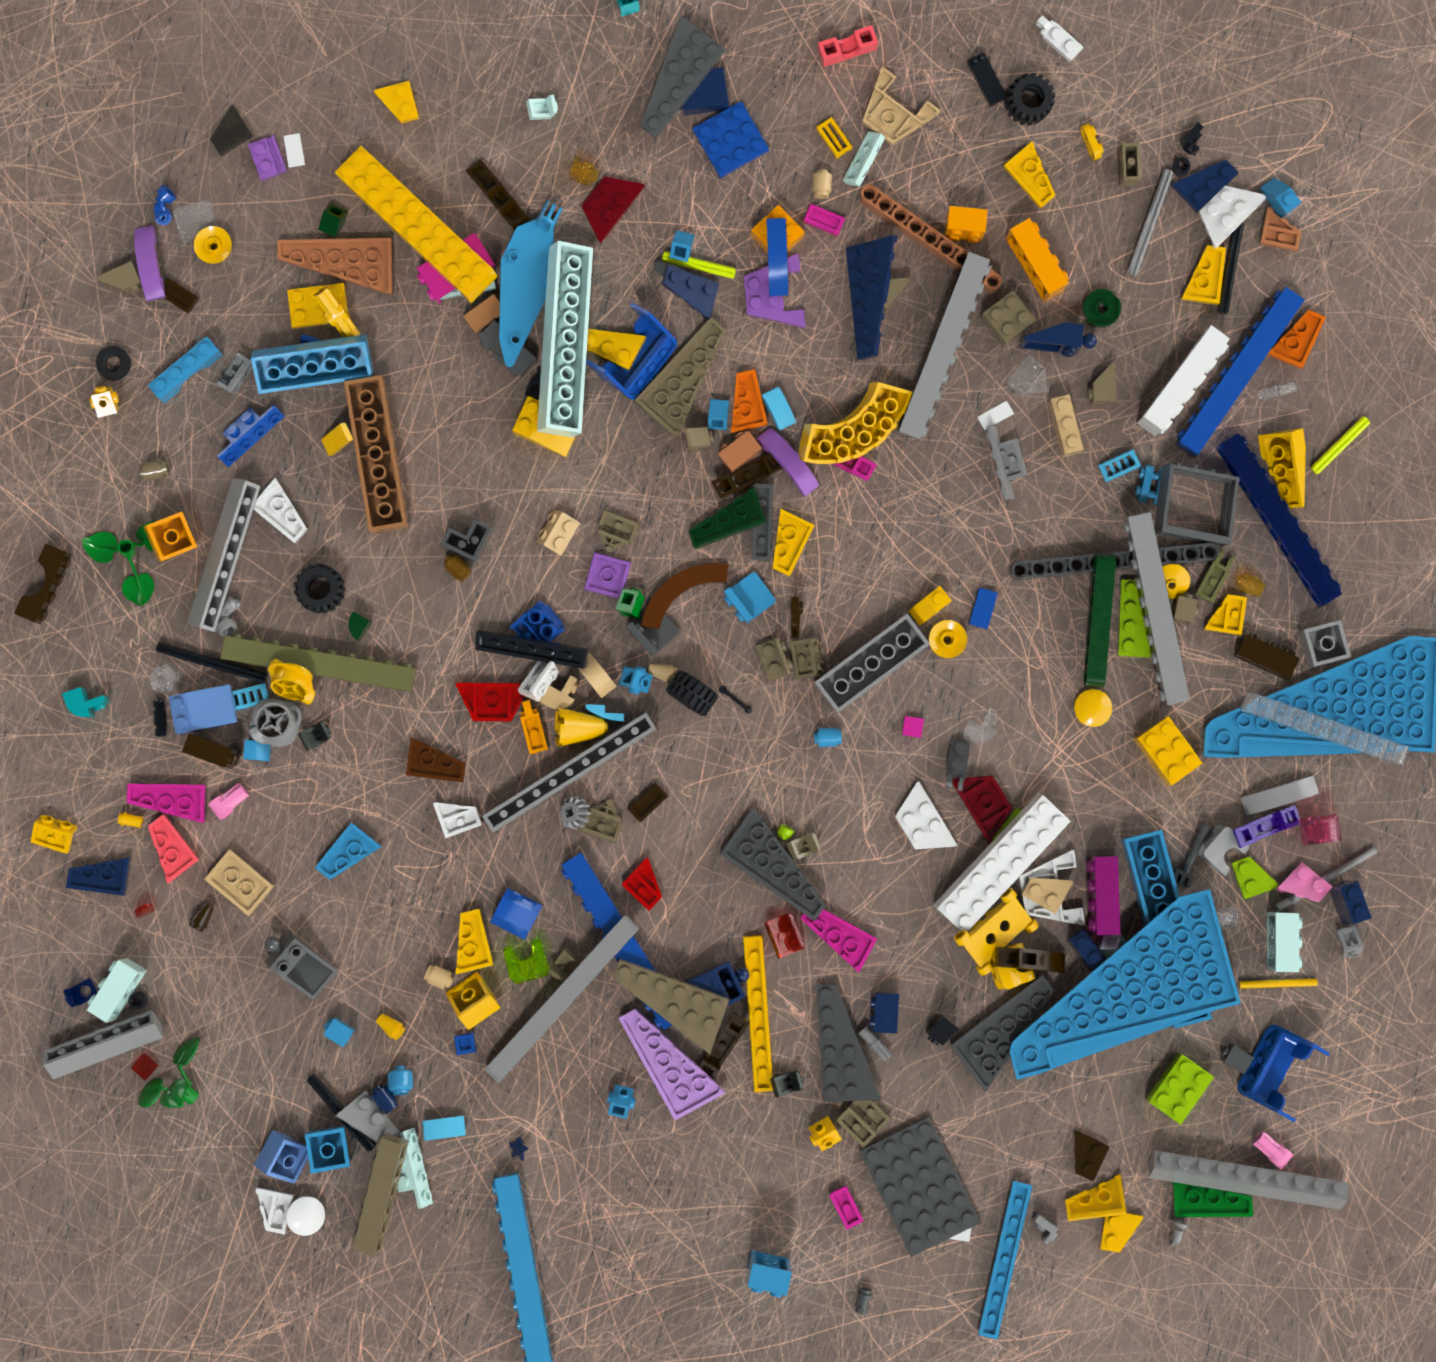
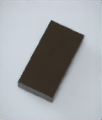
(179, 296)
(647, 802)

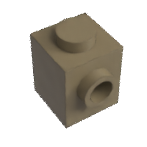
(1185, 609)

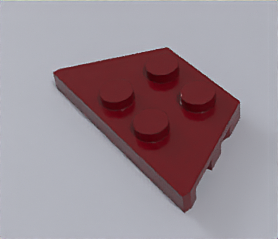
(609, 204)
(985, 803)

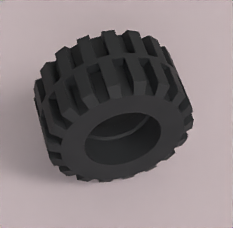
(1039, 88)
(303, 585)
(692, 693)

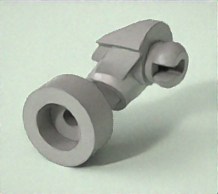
(225, 624)

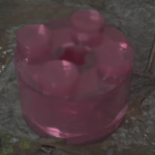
(1320, 829)

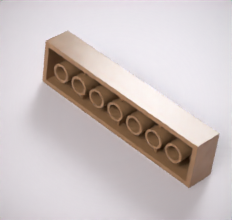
(376, 454)

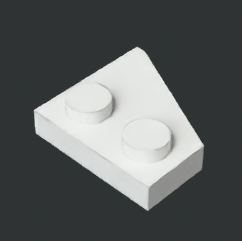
(274, 1209)

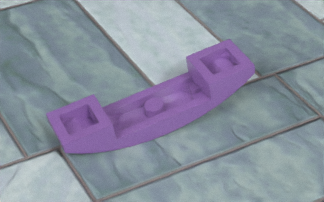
(147, 263)
(788, 460)

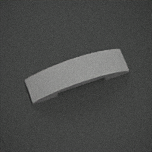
(1279, 795)

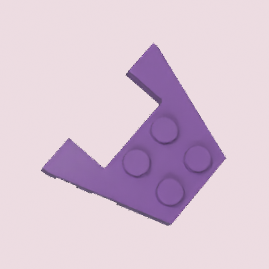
(768, 307)

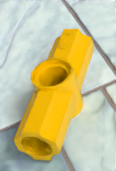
(336, 313)

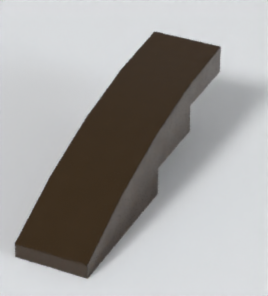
(497, 194)

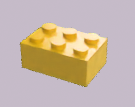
(1168, 751)

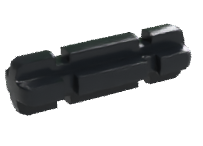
(159, 717)

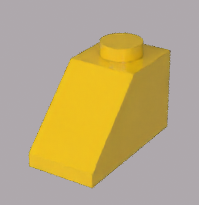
(929, 606)

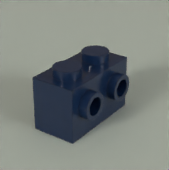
(884, 1013)

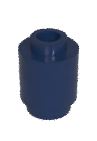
(384, 1098)

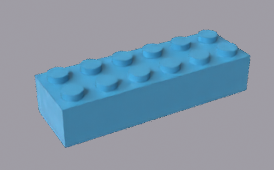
(312, 364)

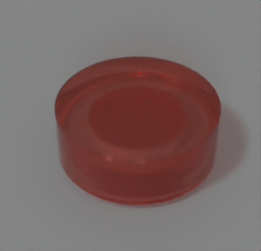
(144, 910)

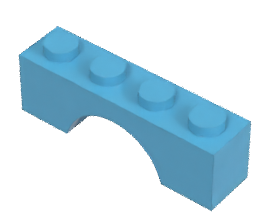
(196, 359)

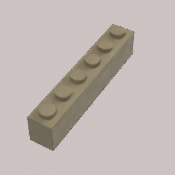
(380, 1194)

